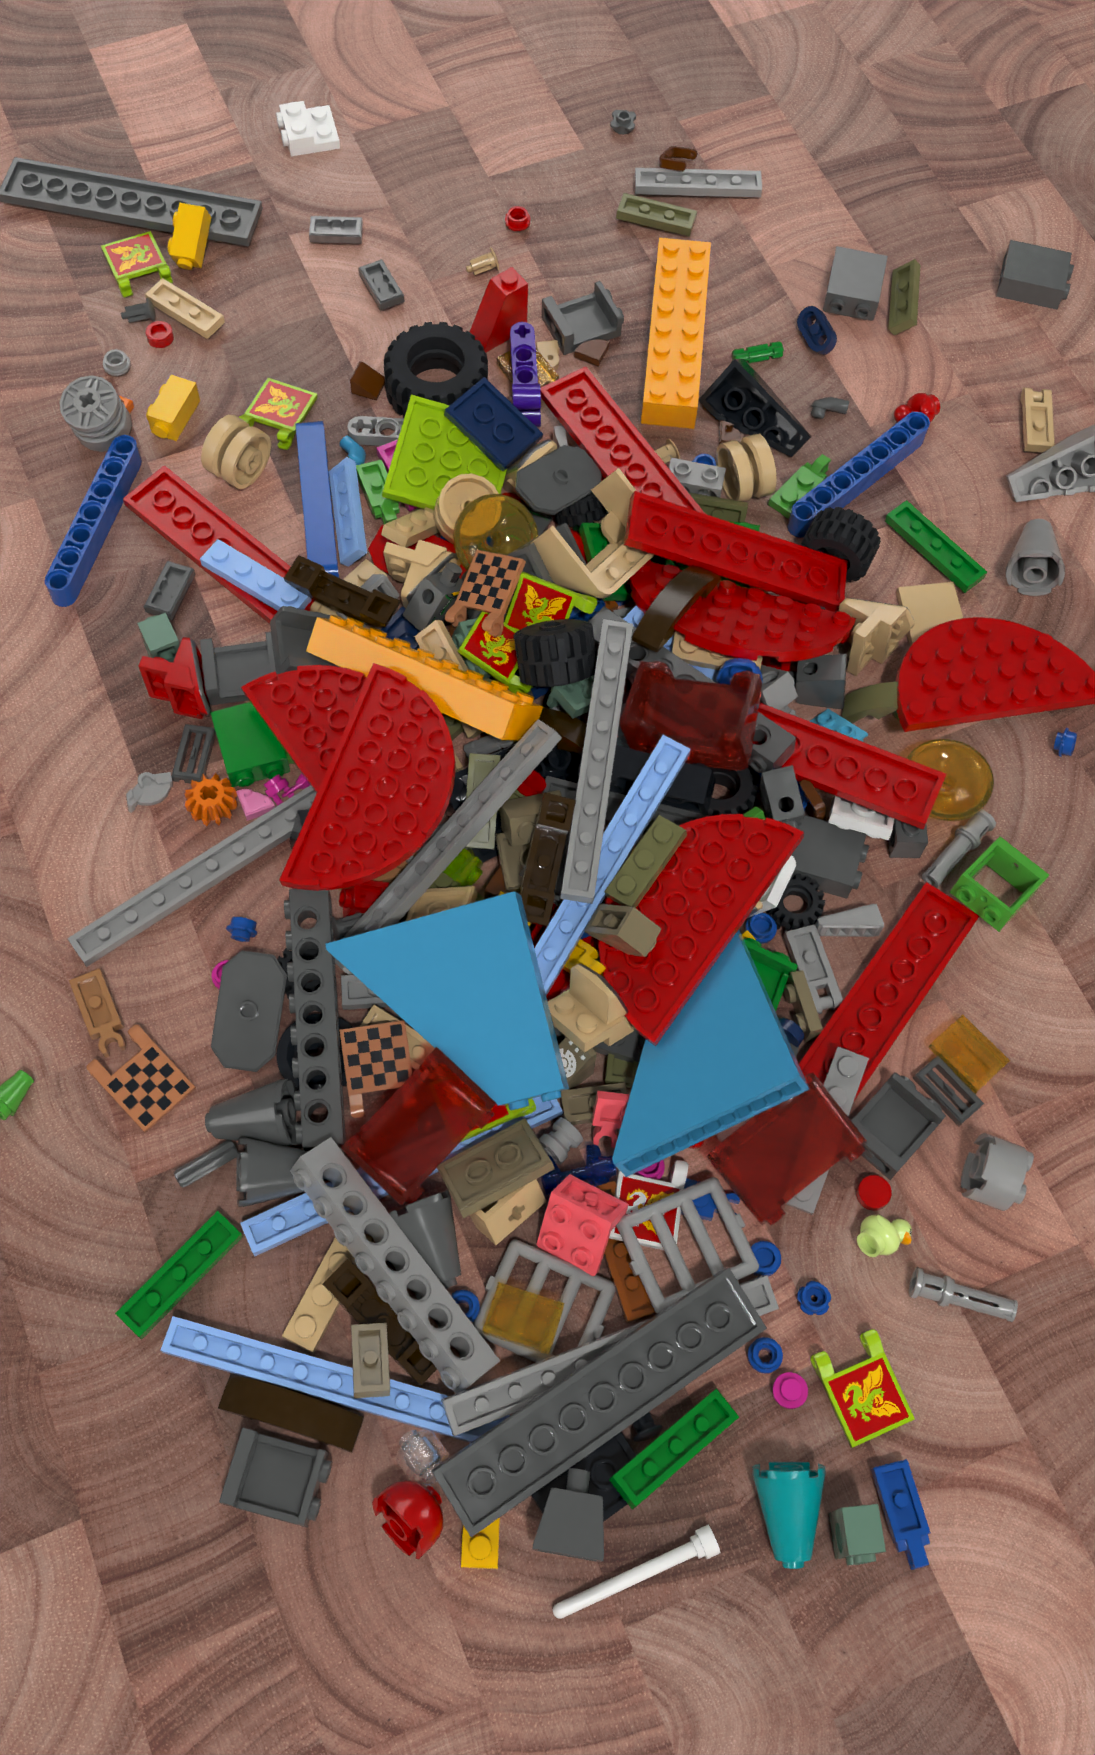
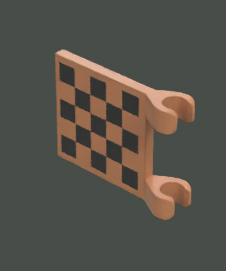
(487, 589)
(374, 1060)
(146, 1084)

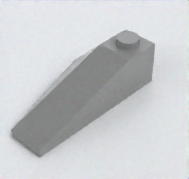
(1059, 470)

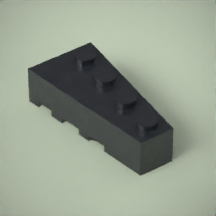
(689, 791)

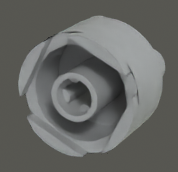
(996, 1172)

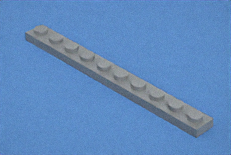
(597, 763)
(458, 831)
(189, 880)
(516, 1389)

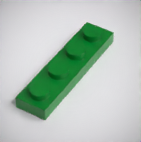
(935, 546)
(179, 1275)
(673, 1449)

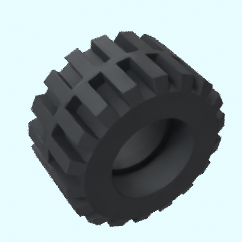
(846, 537)
(743, 787)

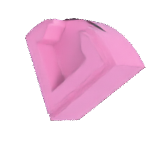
(254, 803)

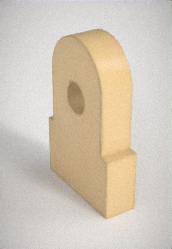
(550, 352)

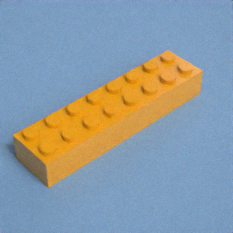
(676, 333)
(454, 691)

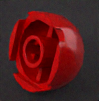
(411, 1516)

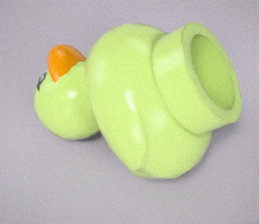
(882, 1236)

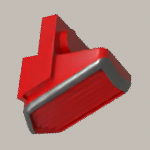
(178, 680)

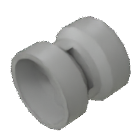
(560, 1140)

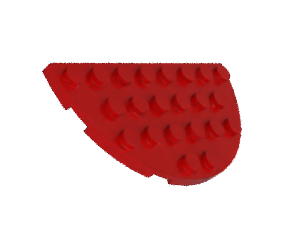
(747, 620)
(987, 672)
(307, 712)
(379, 790)
(700, 907)

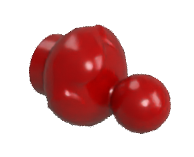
(919, 403)

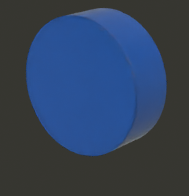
(767, 1257)

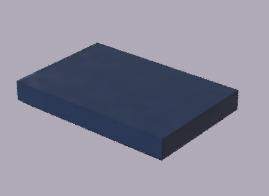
(493, 424)

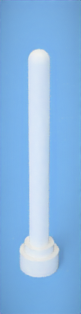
(700, 1545)

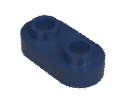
(817, 333)

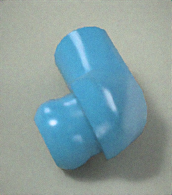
(353, 449)

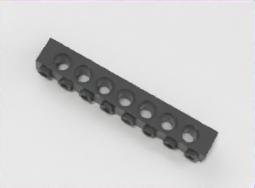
(776, 742)
(300, 906)

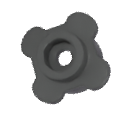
(623, 121)

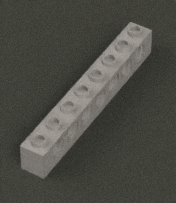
(411, 1272)

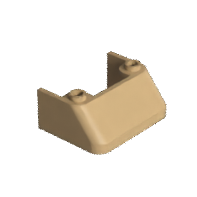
(611, 565)

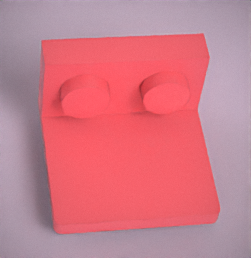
(579, 1223)

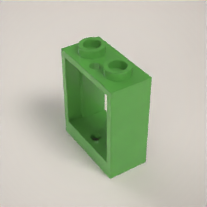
(1001, 859)

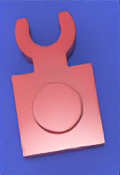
(608, 1115)

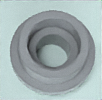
(116, 362)

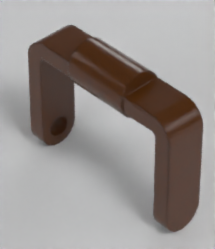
(668, 163)
(815, 806)

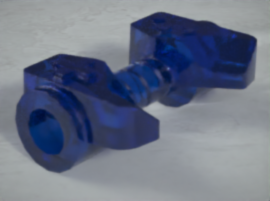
(597, 1170)

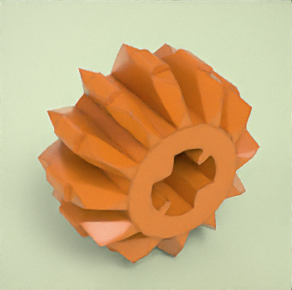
(211, 799)

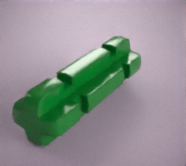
(759, 352)

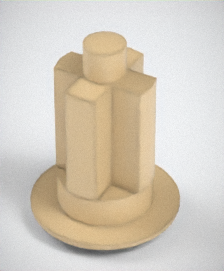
(483, 263)
(668, 451)

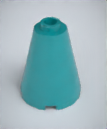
(791, 1507)

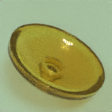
(492, 516)
(967, 778)

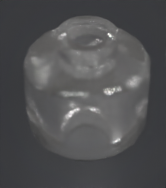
(420, 1454)

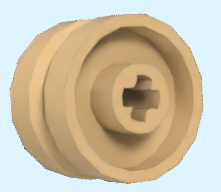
(236, 451)
(748, 468)
(454, 498)

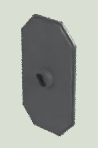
(557, 479)
(249, 1011)

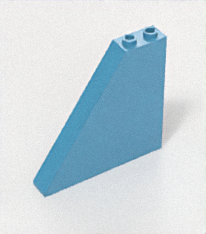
(469, 990)
(711, 1067)

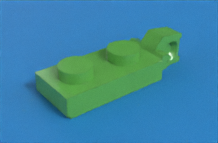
(372, 481)
(799, 484)

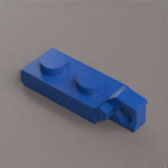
(903, 1511)

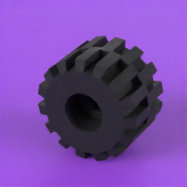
(555, 652)

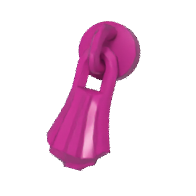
(278, 784)

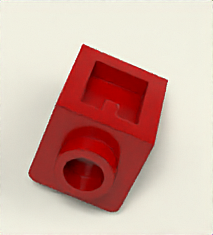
(361, 896)

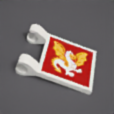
(642, 1191)

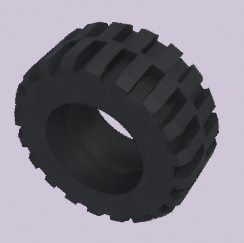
(432, 348)

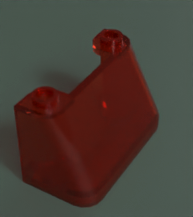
(704, 716)
(419, 1127)
(786, 1150)

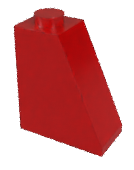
(501, 307)

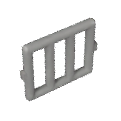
(654, 1213)
(544, 1263)

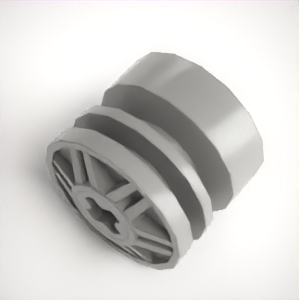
(94, 412)

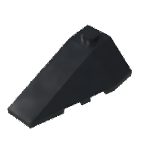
(754, 408)

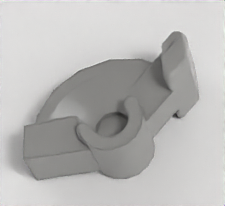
(149, 790)

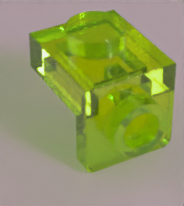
(464, 869)

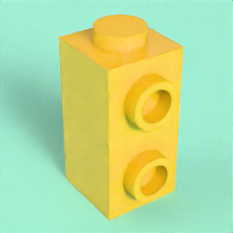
(189, 236)
(173, 407)

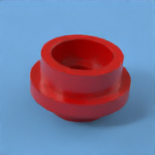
(517, 219)

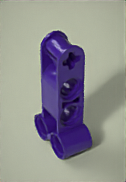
(525, 385)

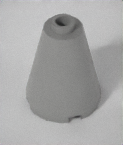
(1036, 560)

